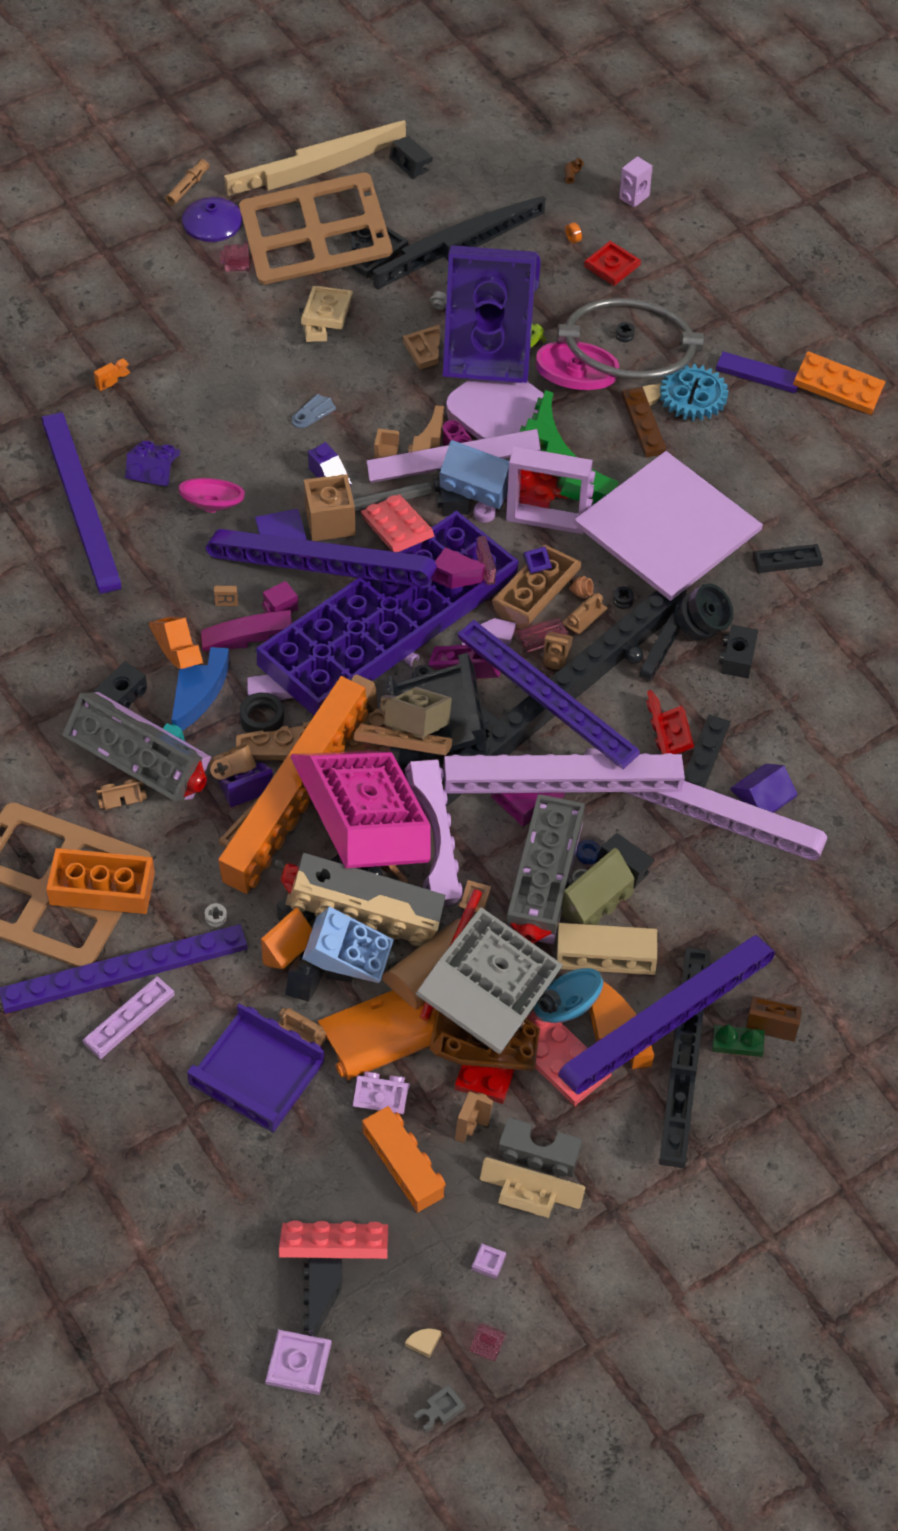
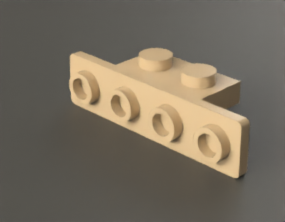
(530, 1189)

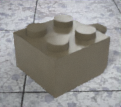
(416, 711)

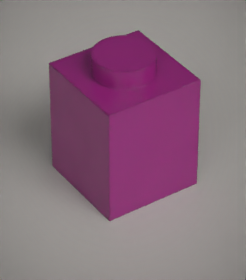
(280, 598)

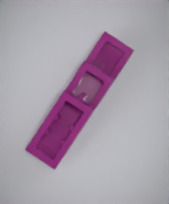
(238, 632)

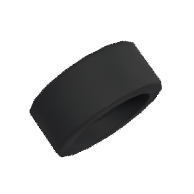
(257, 701)

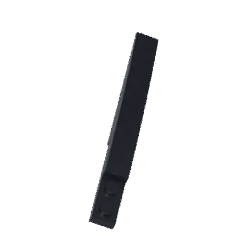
(468, 233)
(683, 1074)

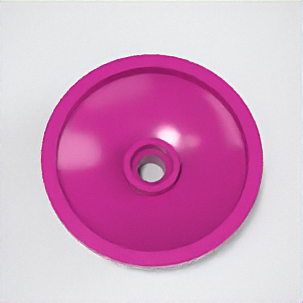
(211, 494)

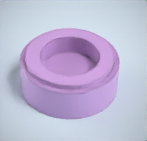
(484, 513)

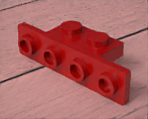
(671, 727)

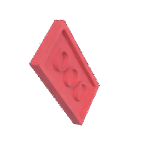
(397, 523)
(554, 1050)
(334, 1240)

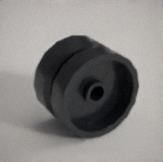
(704, 612)

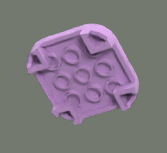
(492, 406)

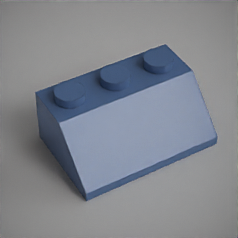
(475, 474)

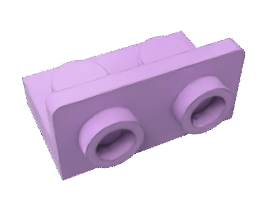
(380, 1093)

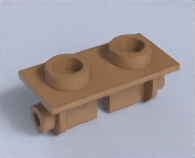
(585, 614)
(130, 790)
(304, 1027)

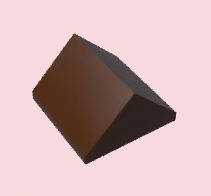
(774, 1017)

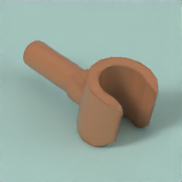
(392, 868)

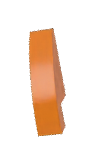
(175, 641)
(610, 1013)

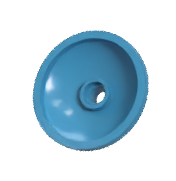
(577, 992)

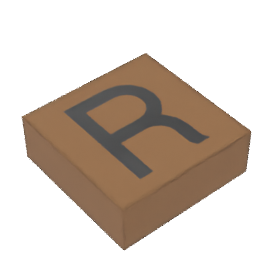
(226, 595)

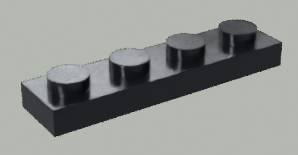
(706, 751)

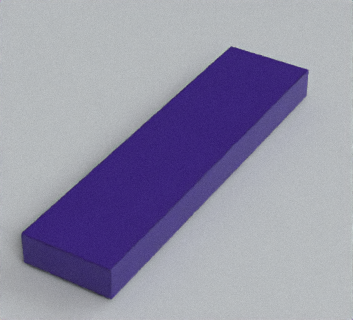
(757, 372)

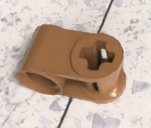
(235, 760)

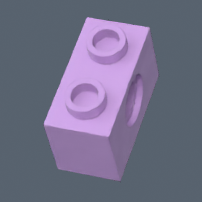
(635, 181)

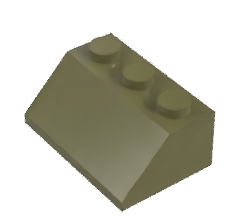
(598, 890)

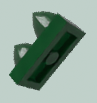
(738, 1040)

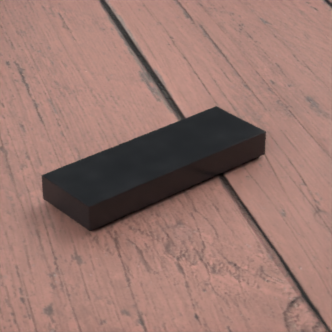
(787, 558)

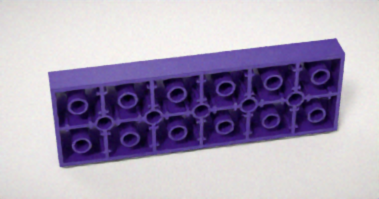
(377, 622)

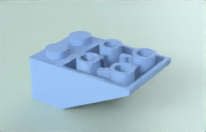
(347, 946)

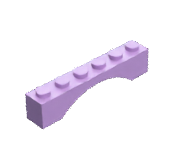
(426, 783)

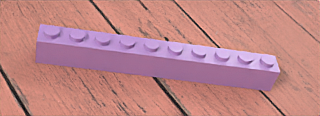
(561, 774)

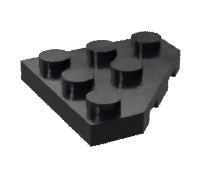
(363, 239)

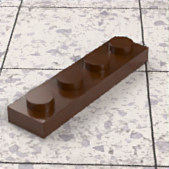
(643, 422)

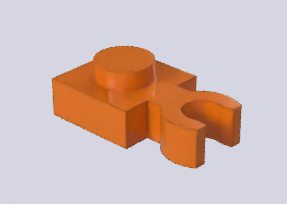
(109, 373)

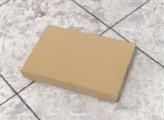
(327, 307)

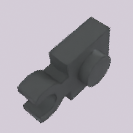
(442, 1407)

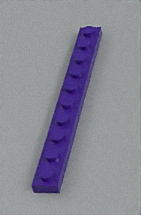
(549, 694)
(122, 968)

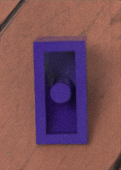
(325, 462)

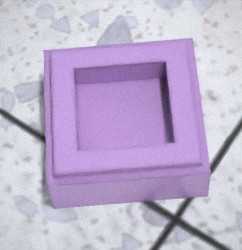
(488, 1261)

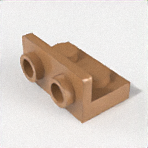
(475, 1110)

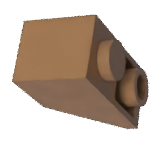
(557, 650)

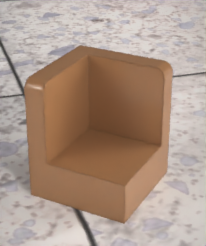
(386, 443)

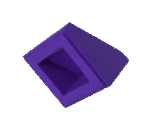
(537, 560)

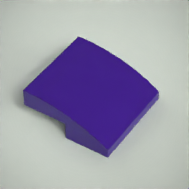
(281, 524)

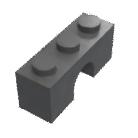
(558, 1157)

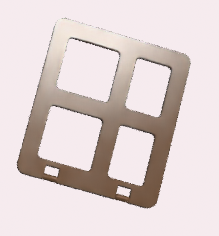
(315, 231)
(75, 838)

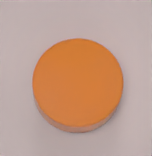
(573, 233)

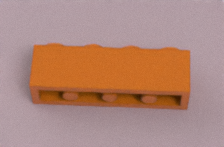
(403, 1158)

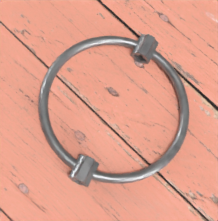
(689, 340)

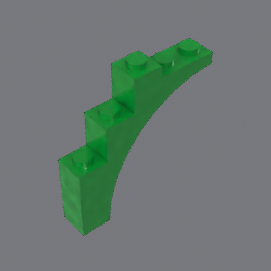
(552, 442)

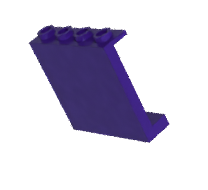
(257, 1068)

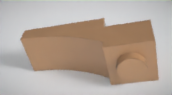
(431, 436)

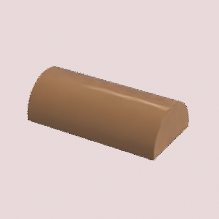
(530, 593)
(411, 972)

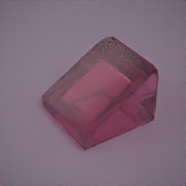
(488, 1341)

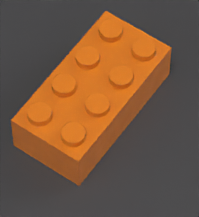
(100, 881)

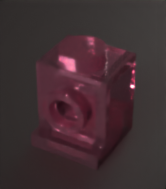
(235, 257)

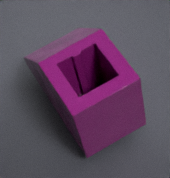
(457, 570)

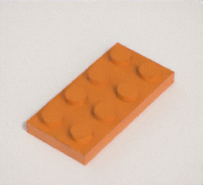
(839, 383)

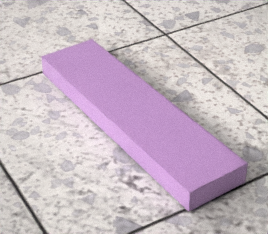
(128, 1017)

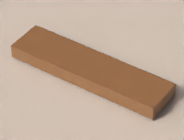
(402, 739)

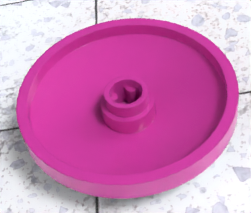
(563, 368)

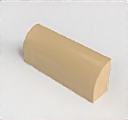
(607, 948)

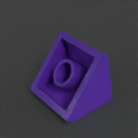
(246, 785)
(766, 788)

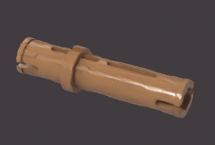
(192, 177)

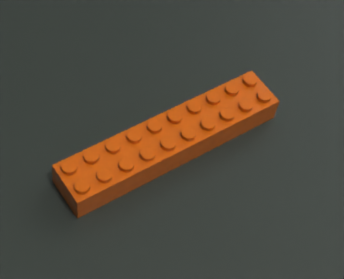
(286, 795)

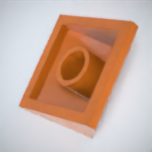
(285, 940)

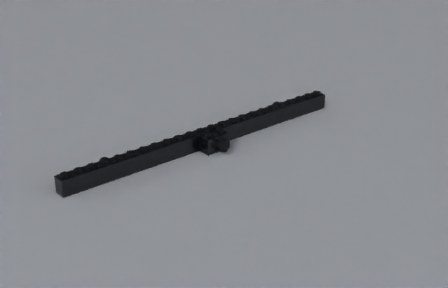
(574, 678)

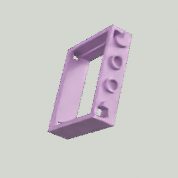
(549, 464)

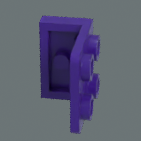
(150, 463)

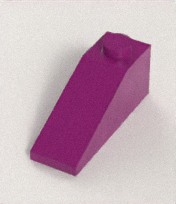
(447, 656)

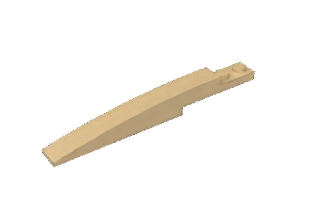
(315, 159)

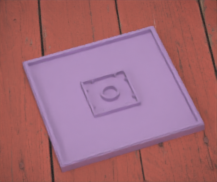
(668, 525)

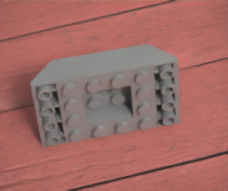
(489, 980)

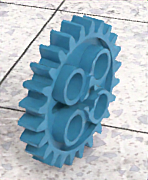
(708, 397)

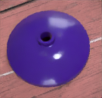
(212, 219)

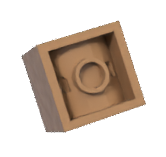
(329, 507)

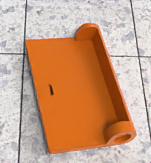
(376, 1033)

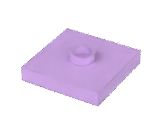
(298, 1362)

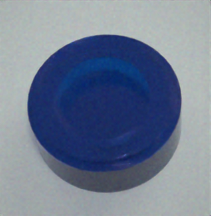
(588, 852)

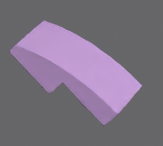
(266, 685)

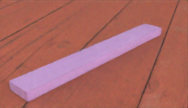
(432, 459)

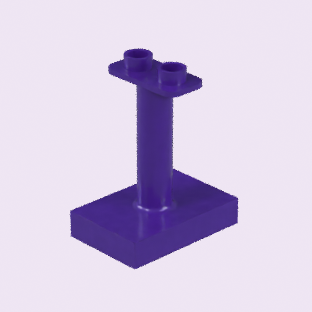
(489, 313)

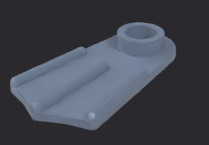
(313, 411)

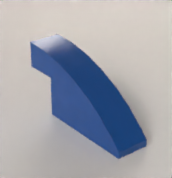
(199, 687)

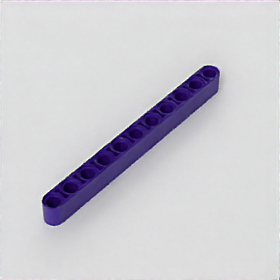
(81, 503)
(321, 557)
(665, 1015)

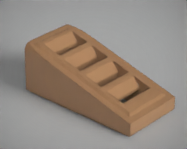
(370, 691)

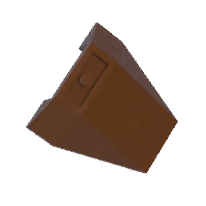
(463, 1048)

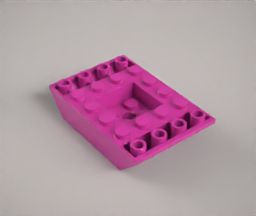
(366, 807)

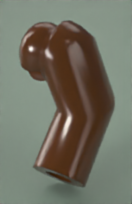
(571, 169)

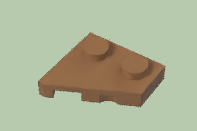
(424, 346)

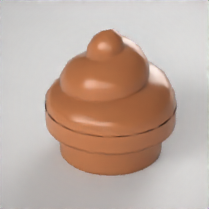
(582, 587)

